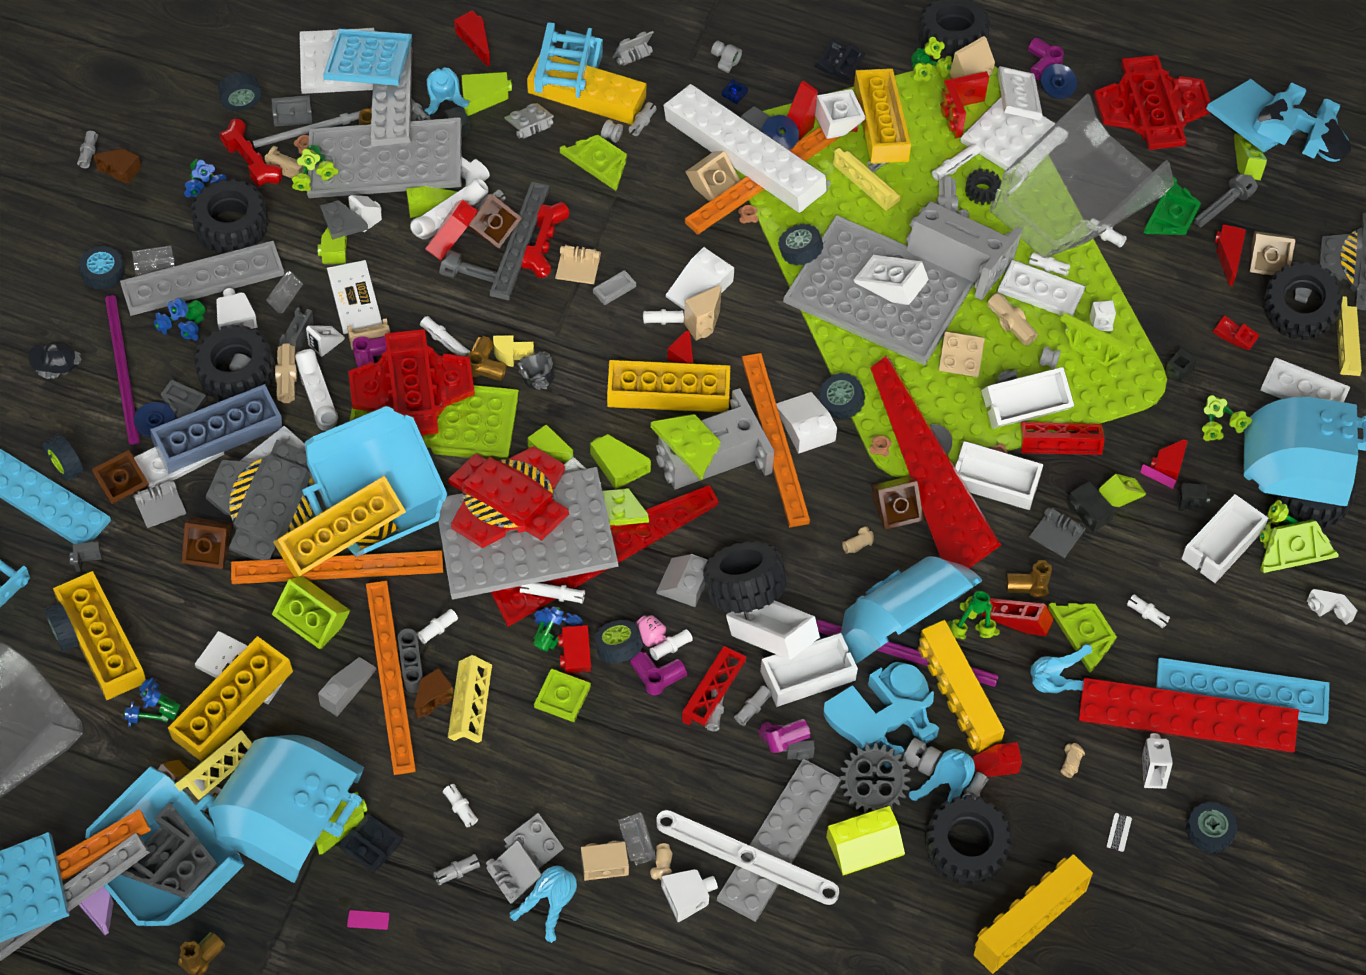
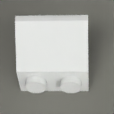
(838, 113)

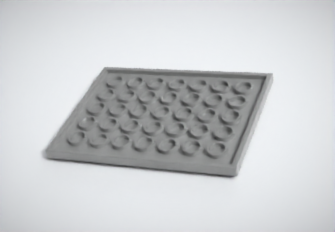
(829, 292)
(574, 547)

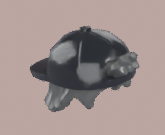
(53, 359)
(537, 370)

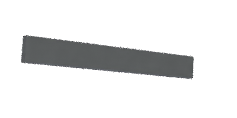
(519, 239)

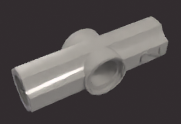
(947, 193)

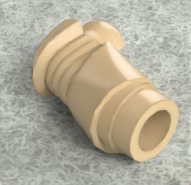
(857, 543)
(1071, 764)
(663, 861)

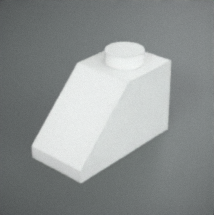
(366, 209)

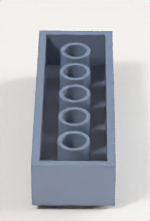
(216, 428)

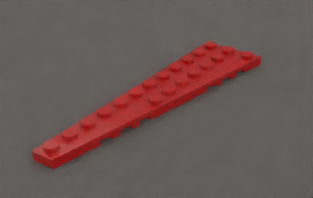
(949, 508)
(627, 541)

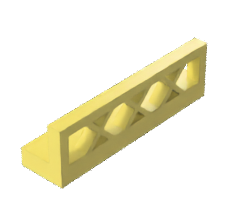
(865, 179)
(1348, 340)
(465, 695)
(210, 761)

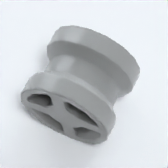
(612, 131)
(1050, 357)

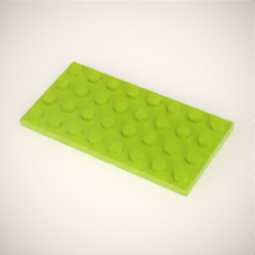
(474, 425)

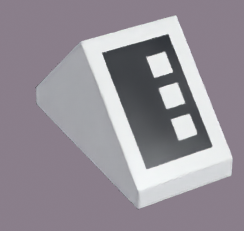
(323, 338)

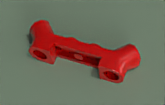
(259, 172)
(546, 219)

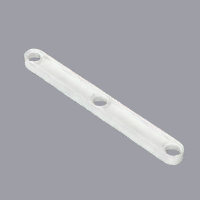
(762, 863)

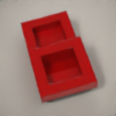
(1234, 334)

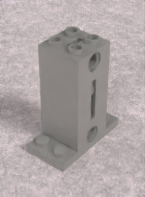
(962, 246)
(740, 440)

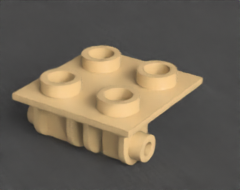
(578, 264)
(961, 354)

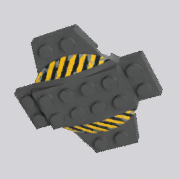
(1347, 260)
(264, 498)

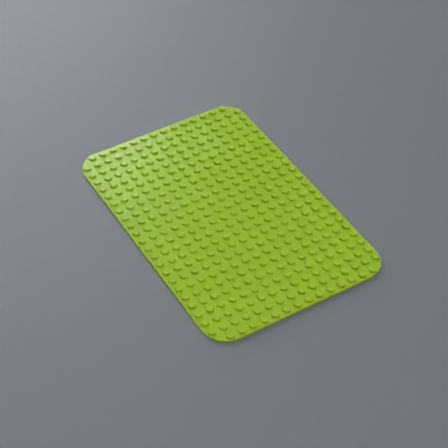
(946, 397)

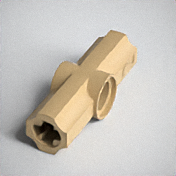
(1012, 319)
(286, 373)

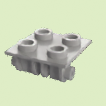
(633, 48)
(530, 119)
(159, 503)
(536, 840)
(513, 871)

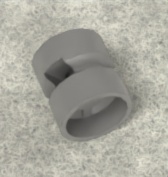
(929, 759)

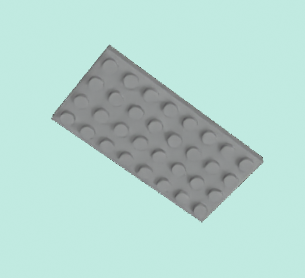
(428, 159)

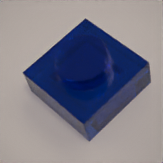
(734, 91)

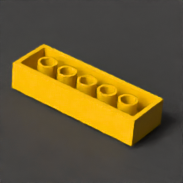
(603, 93)
(884, 121)
(668, 386)
(339, 526)
(100, 636)
(960, 687)
(230, 699)
(1032, 913)

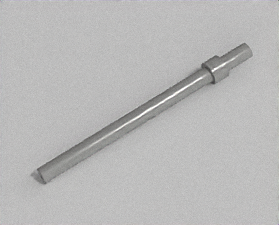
(344, 119)

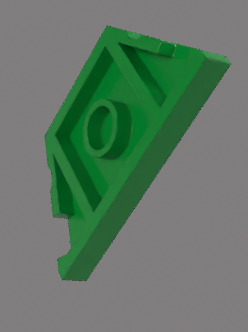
(1173, 212)

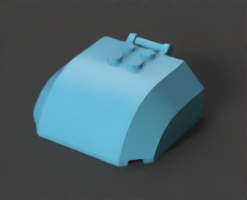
(372, 448)
(1305, 449)
(903, 602)
(284, 801)
(149, 904)

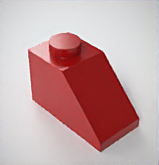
(1170, 459)
(999, 760)

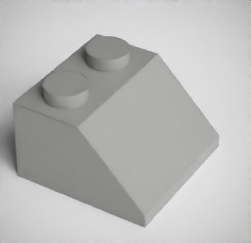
(684, 579)

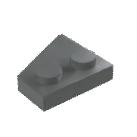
(341, 220)
(182, 399)

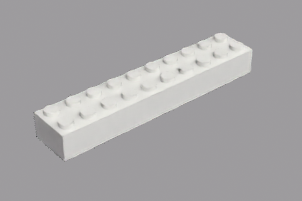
(746, 148)

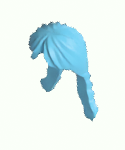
(443, 86)
(1047, 672)
(952, 768)
(559, 887)

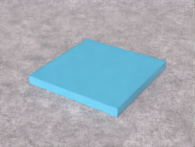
(368, 57)
(1240, 109)

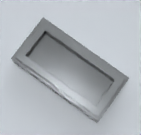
(614, 287)

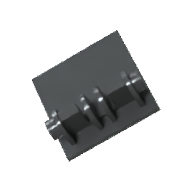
(1057, 532)

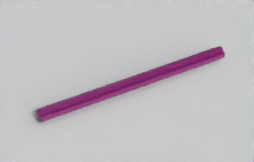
(122, 369)
(906, 653)

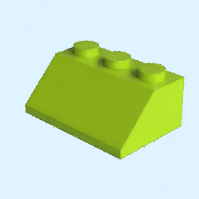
(310, 611)

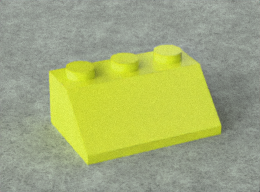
(865, 840)

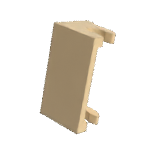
(289, 165)
(369, 332)

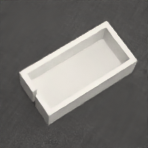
(1027, 398)
(998, 475)
(1224, 538)
(775, 629)
(810, 672)

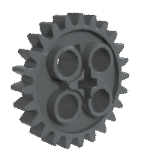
(876, 759)

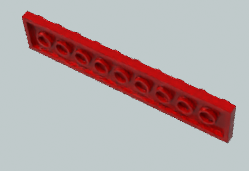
(1188, 715)

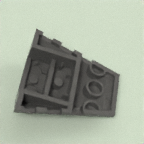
(175, 859)

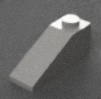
(345, 685)

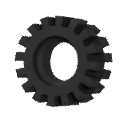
(978, 194)

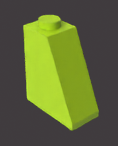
(484, 90)
(619, 461)
(328, 840)

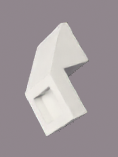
(1324, 601)

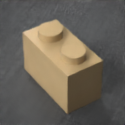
(604, 860)

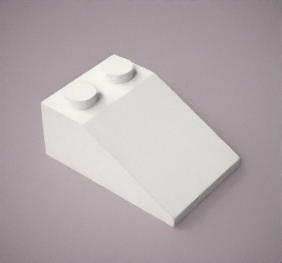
(700, 275)
(893, 278)
(807, 422)

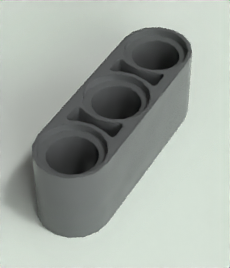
(407, 652)

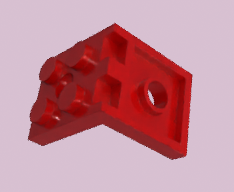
(956, 97)

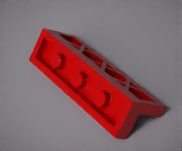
(1062, 441)
(709, 683)

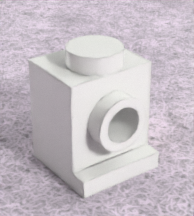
(1103, 315)

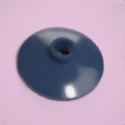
(1062, 75)
(772, 126)
(152, 413)

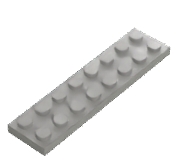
(392, 109)
(202, 277)
(781, 836)

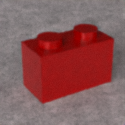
(575, 649)

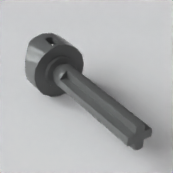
(1237, 190)
(455, 265)

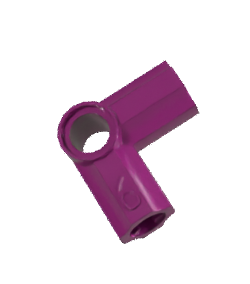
(1047, 54)
(370, 347)
(649, 672)
(779, 736)

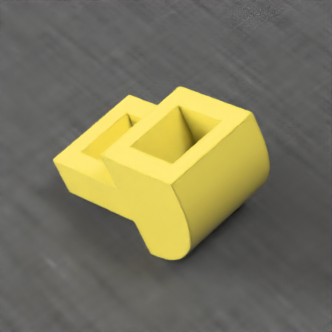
(507, 350)

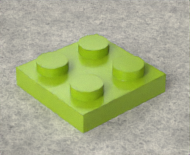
(562, 695)

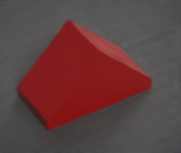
(681, 350)

